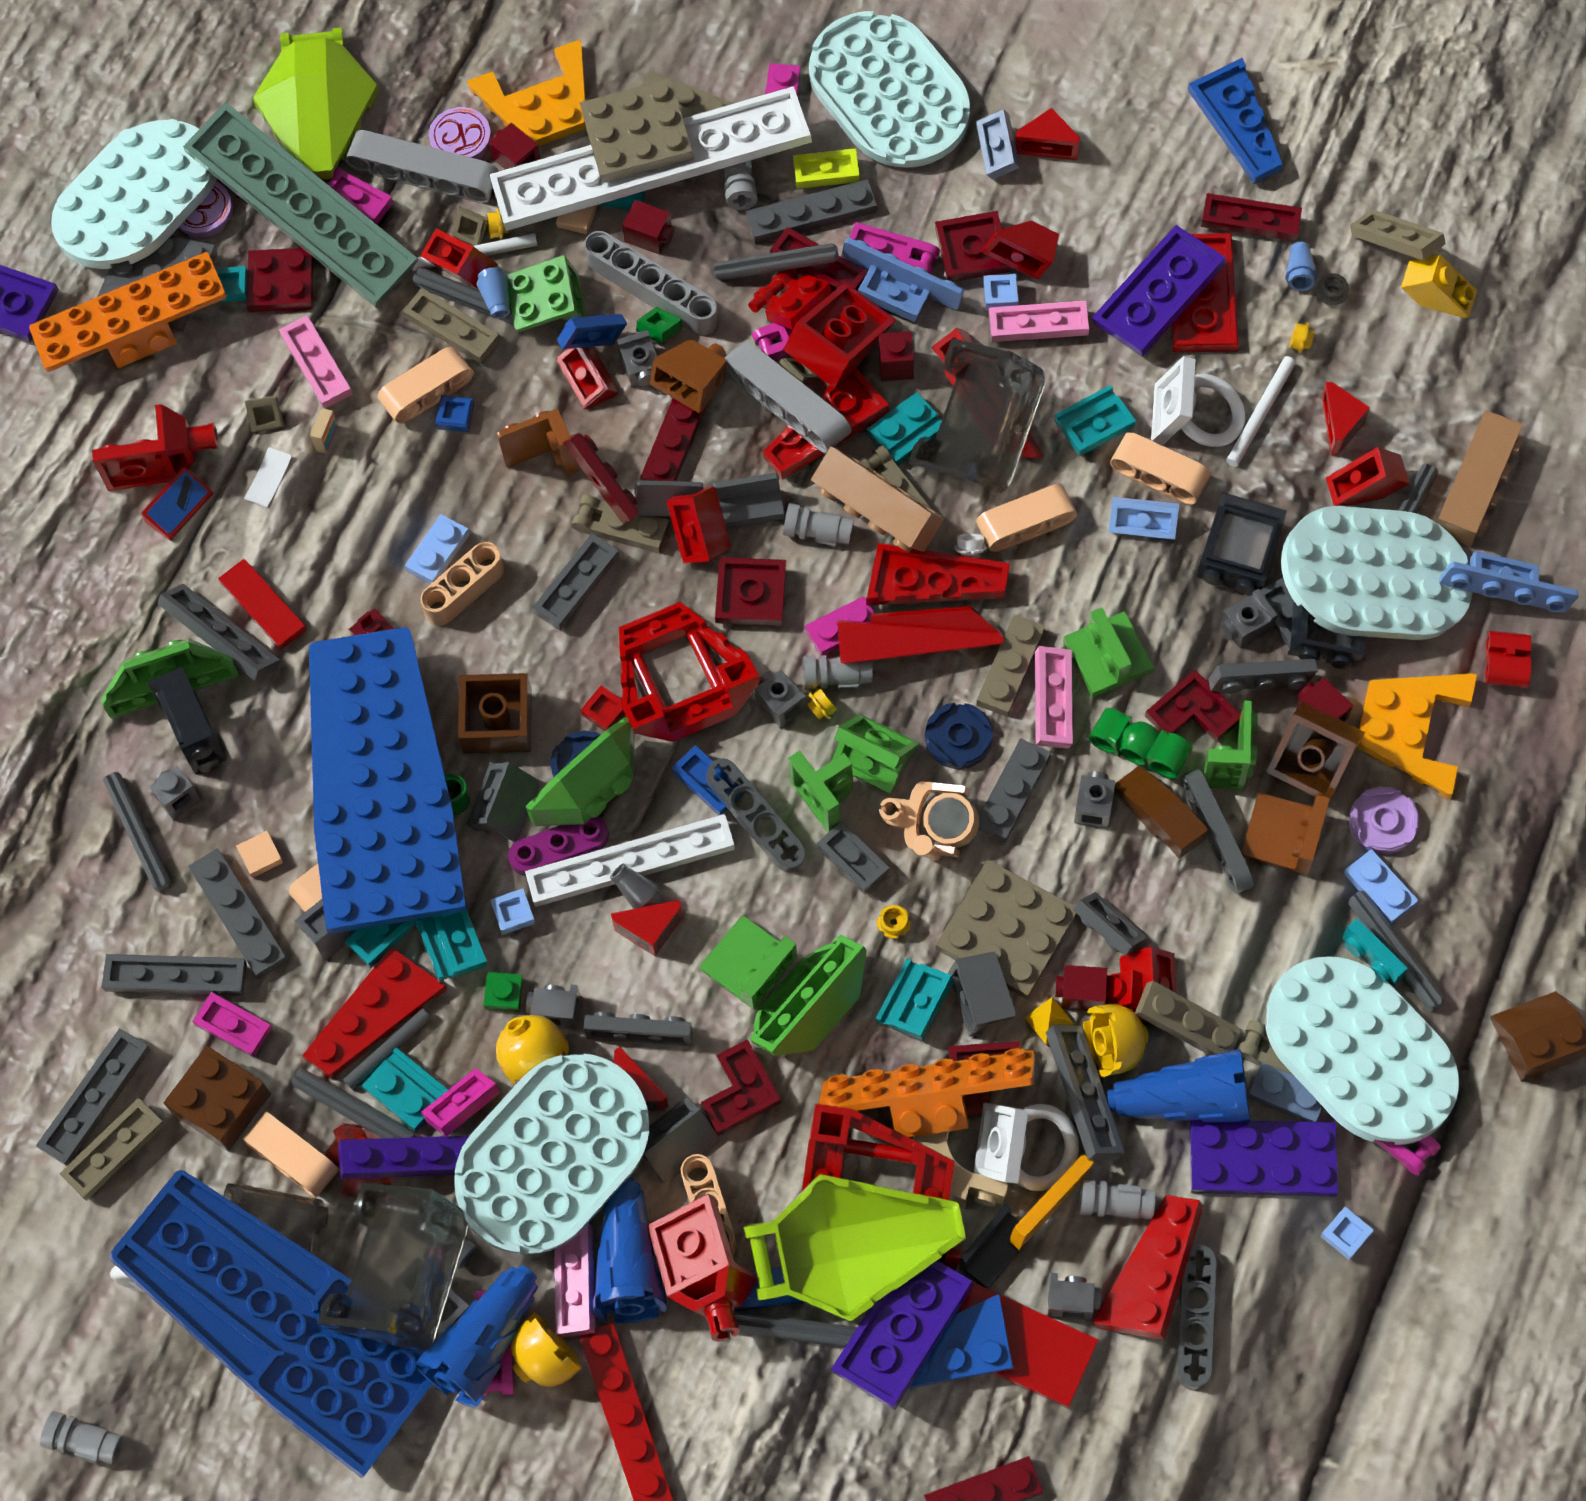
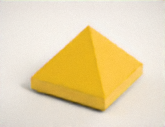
(1045, 1017)

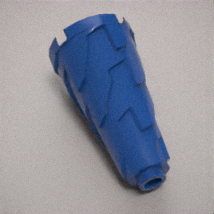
(1198, 1090)
(626, 1261)
(471, 1349)

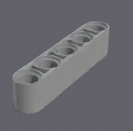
(421, 166)
(644, 270)
(786, 397)

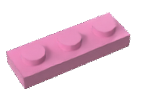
(1038, 321)
(315, 362)
(1053, 697)
(575, 1285)

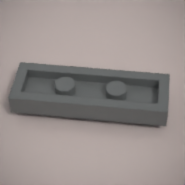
(575, 581)
(1262, 675)
(1013, 790)
(638, 1028)

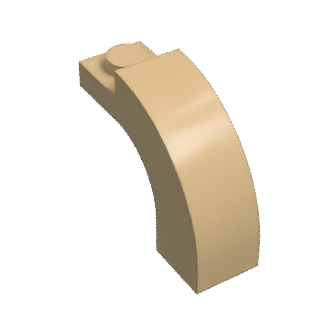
(966, 1183)

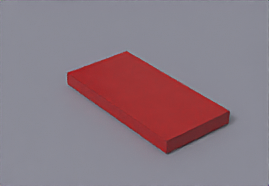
(1211, 318)
(1044, 1352)

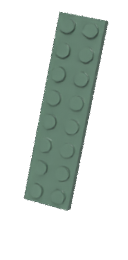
(300, 204)

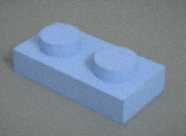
(1143, 518)
(437, 549)
(1381, 885)

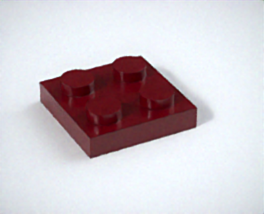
(962, 246)
(279, 280)
(750, 591)

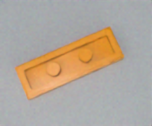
(1050, 1201)

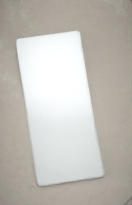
(268, 477)

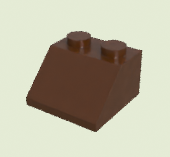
(1541, 1034)

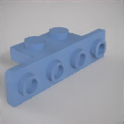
(897, 284)
(1507, 580)

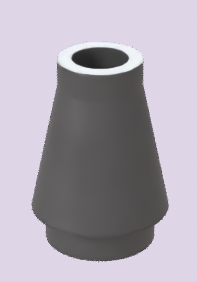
(635, 887)

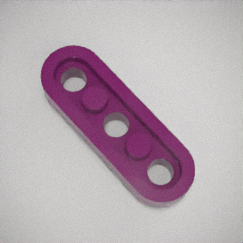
(544, 853)

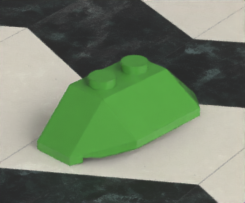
(130, 688)
(588, 780)
(811, 999)

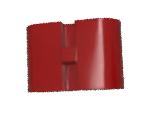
(1508, 659)

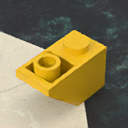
(1439, 286)

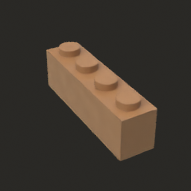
(1478, 478)
(877, 499)

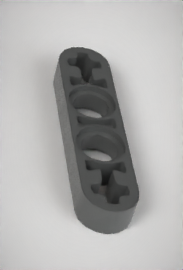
(751, 817)
(1218, 833)
(1199, 1317)

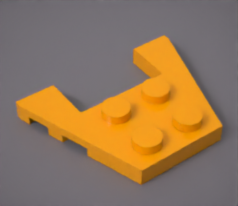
(543, 110)
(1398, 721)

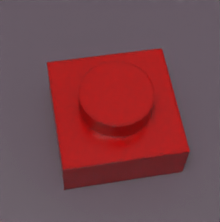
(603, 708)
(1124, 989)

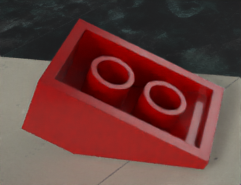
(838, 334)

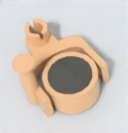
(947, 819)

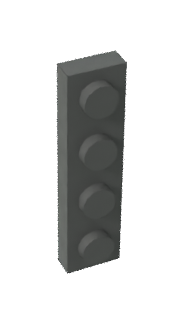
(811, 211)
(218, 631)
(238, 913)
(174, 974)
(1085, 1092)
(93, 1097)

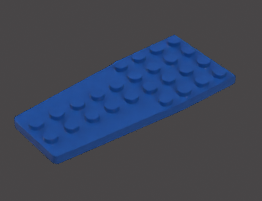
(379, 786)
(257, 1310)

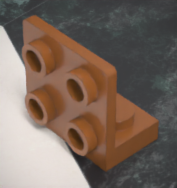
(535, 437)
(1284, 832)

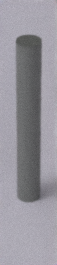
(386, 1049)

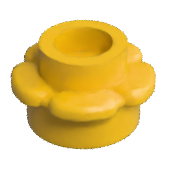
(495, 225)
(1301, 337)
(821, 705)
(896, 913)

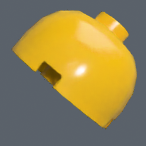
(1115, 1038)
(527, 1043)
(542, 1354)

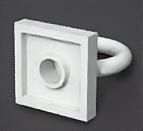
(1176, 402)
(1004, 1143)

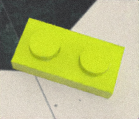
(826, 168)

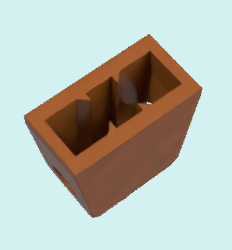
(690, 373)

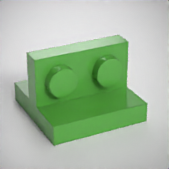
(1108, 652)
(875, 751)
(822, 788)

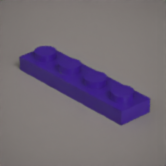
(399, 1157)

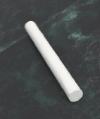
(492, 248)
(1260, 411)

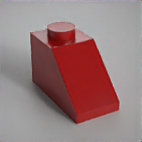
(1024, 247)
(456, 257)
(1368, 478)

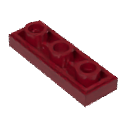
(602, 476)

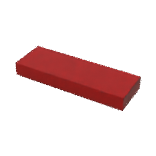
(262, 604)

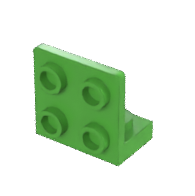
(545, 294)
(1230, 767)
(749, 961)

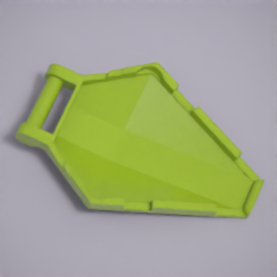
(315, 99)
(852, 1243)

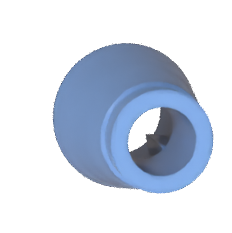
(1301, 267)
(494, 290)

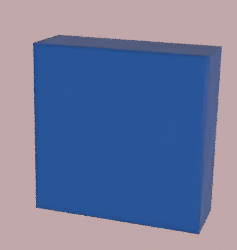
(454, 413)

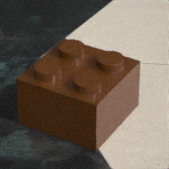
(495, 713)
(1315, 751)
(217, 1098)

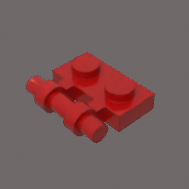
(797, 300)

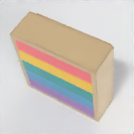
(324, 430)

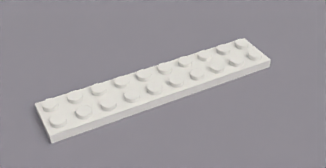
(716, 138)

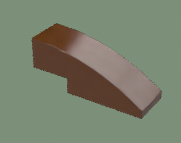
(1161, 811)

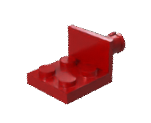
(154, 460)
(700, 1265)

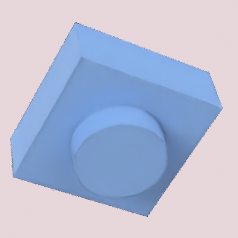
(1000, 290)
(512, 911)
(1347, 1233)

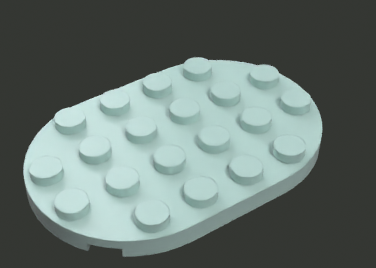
(889, 89)
(131, 196)
(1374, 572)
(1361, 1050)
(551, 1153)

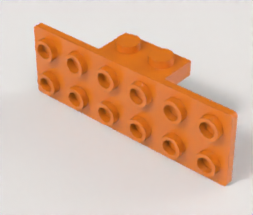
(130, 318)
(930, 1096)

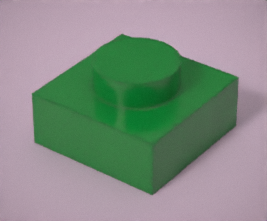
(659, 324)
(503, 992)

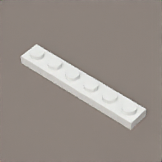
(642, 855)

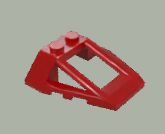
(729, 682)
(830, 1140)

